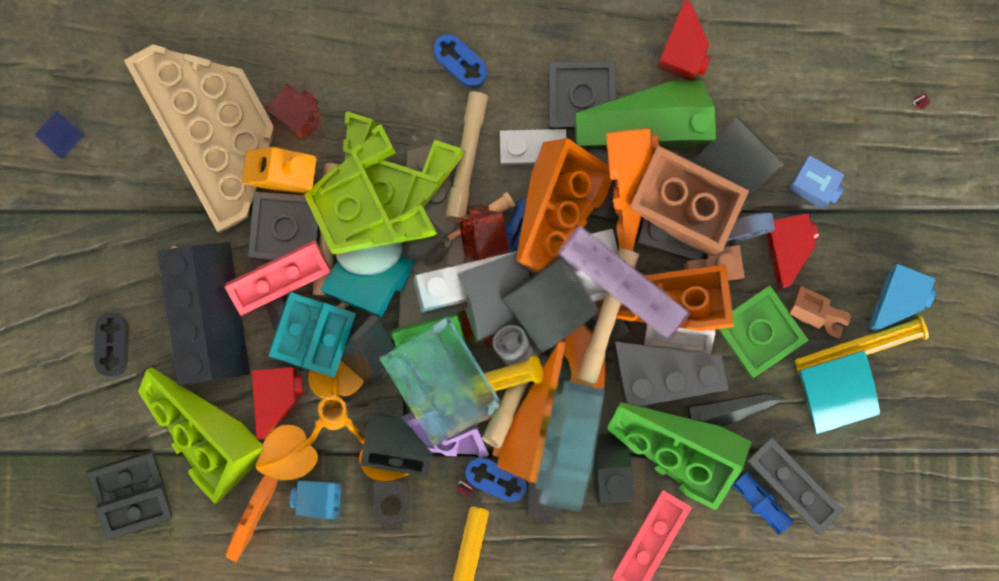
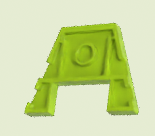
(398, 186)
(350, 208)

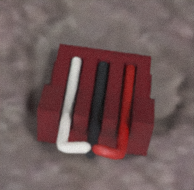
(922, 101)
(466, 489)

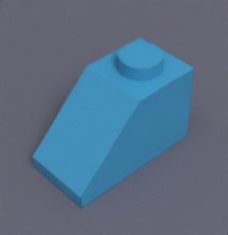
(902, 296)
(316, 499)

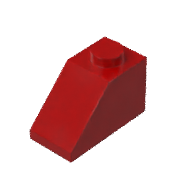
(686, 46)
(791, 247)
(274, 397)

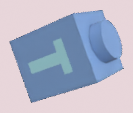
(817, 183)

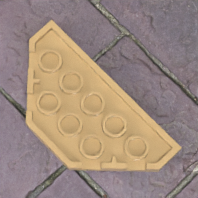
(209, 123)

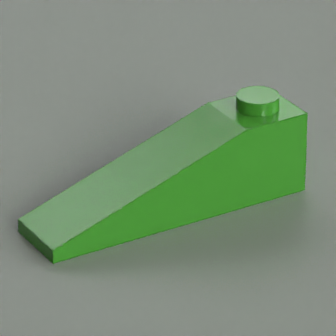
(674, 110)
(692, 452)

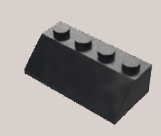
(201, 316)

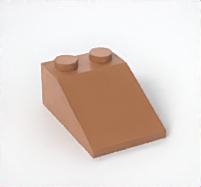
(688, 201)

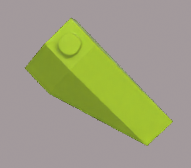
(210, 439)

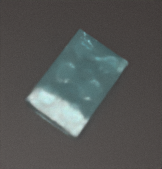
(440, 381)
(570, 446)

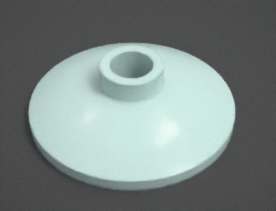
(371, 260)

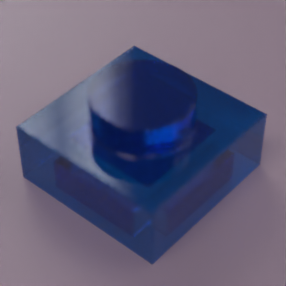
(59, 134)

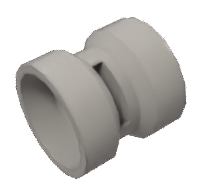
(513, 345)

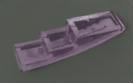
(624, 282)

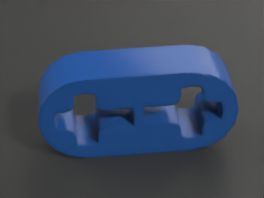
(465, 56)
(491, 487)

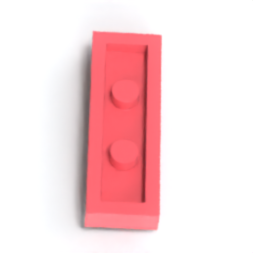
(278, 277)
(652, 539)

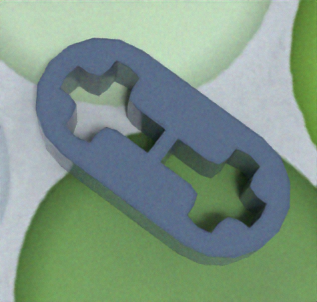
(751, 227)

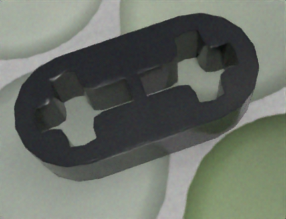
(119, 344)

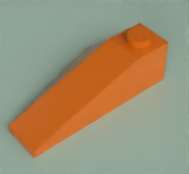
(628, 158)
(561, 196)
(698, 290)
(527, 434)

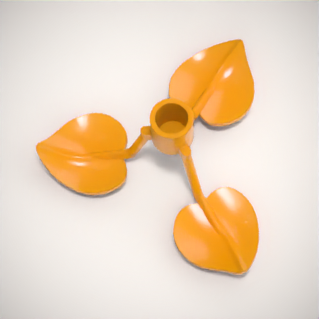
(288, 451)

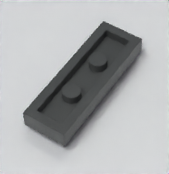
(794, 485)

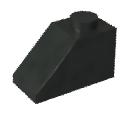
(365, 349)
(394, 446)
(613, 470)

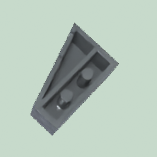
(666, 375)

